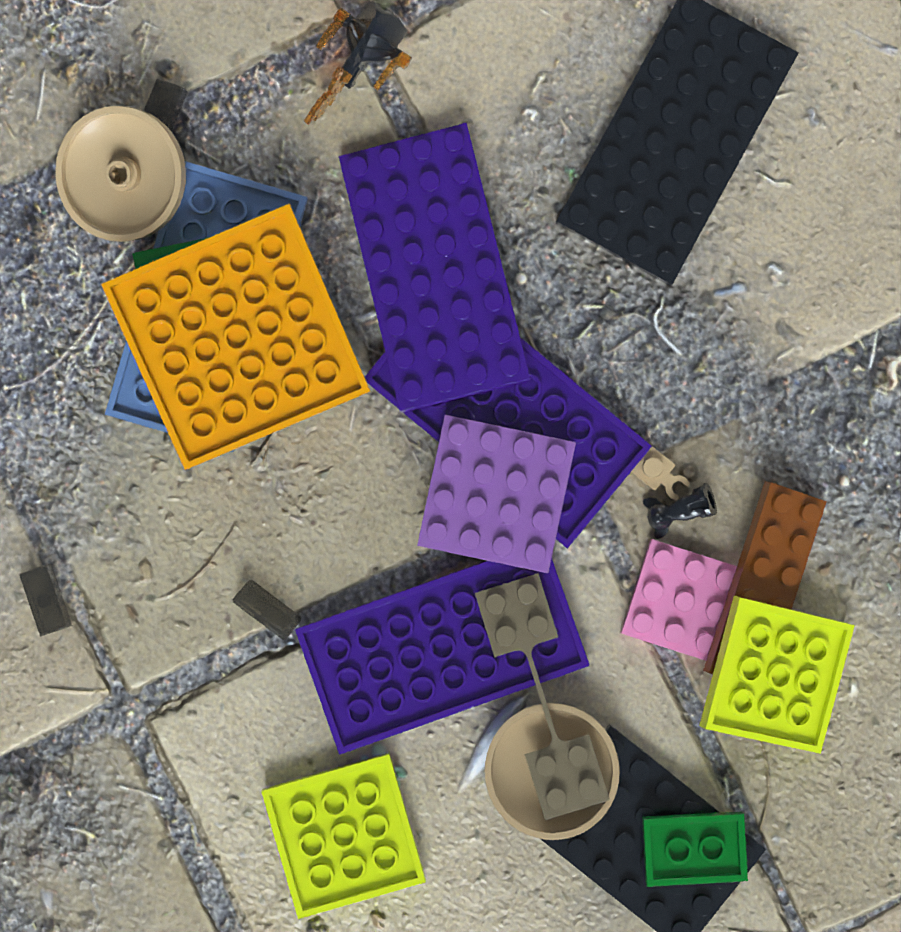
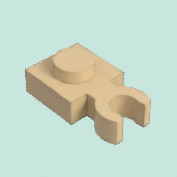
(655, 470)

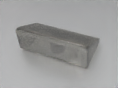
(166, 102)
(45, 599)
(267, 609)

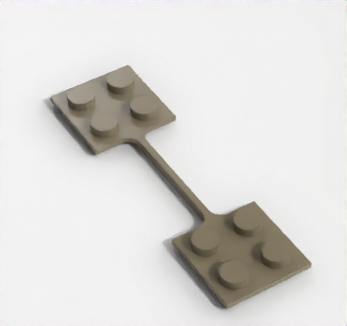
(565, 771)

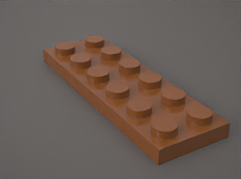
(772, 553)

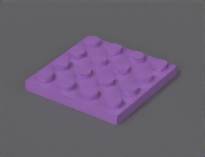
(496, 493)

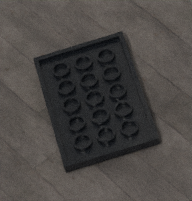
(614, 847)

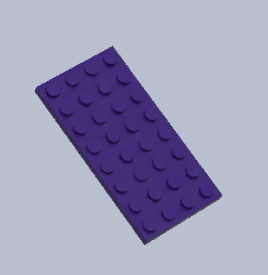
(434, 268)
(548, 407)
(427, 655)

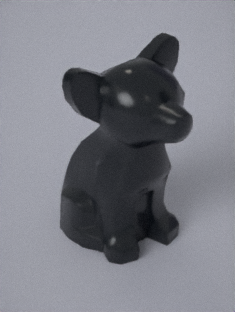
(688, 507)

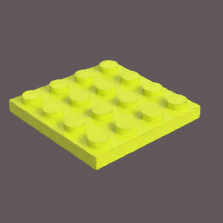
(776, 675)
(343, 835)

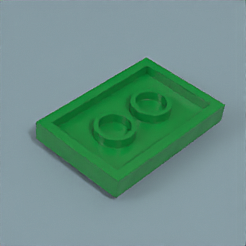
(694, 849)

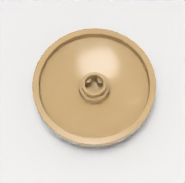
(120, 173)
(511, 781)

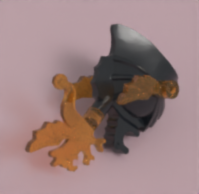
(371, 39)

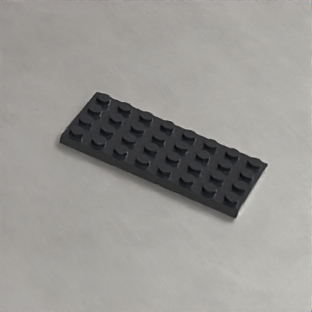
(677, 138)

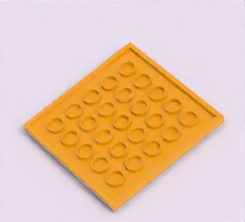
(236, 336)

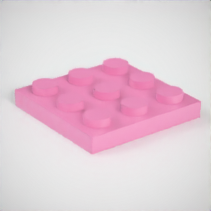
(678, 599)

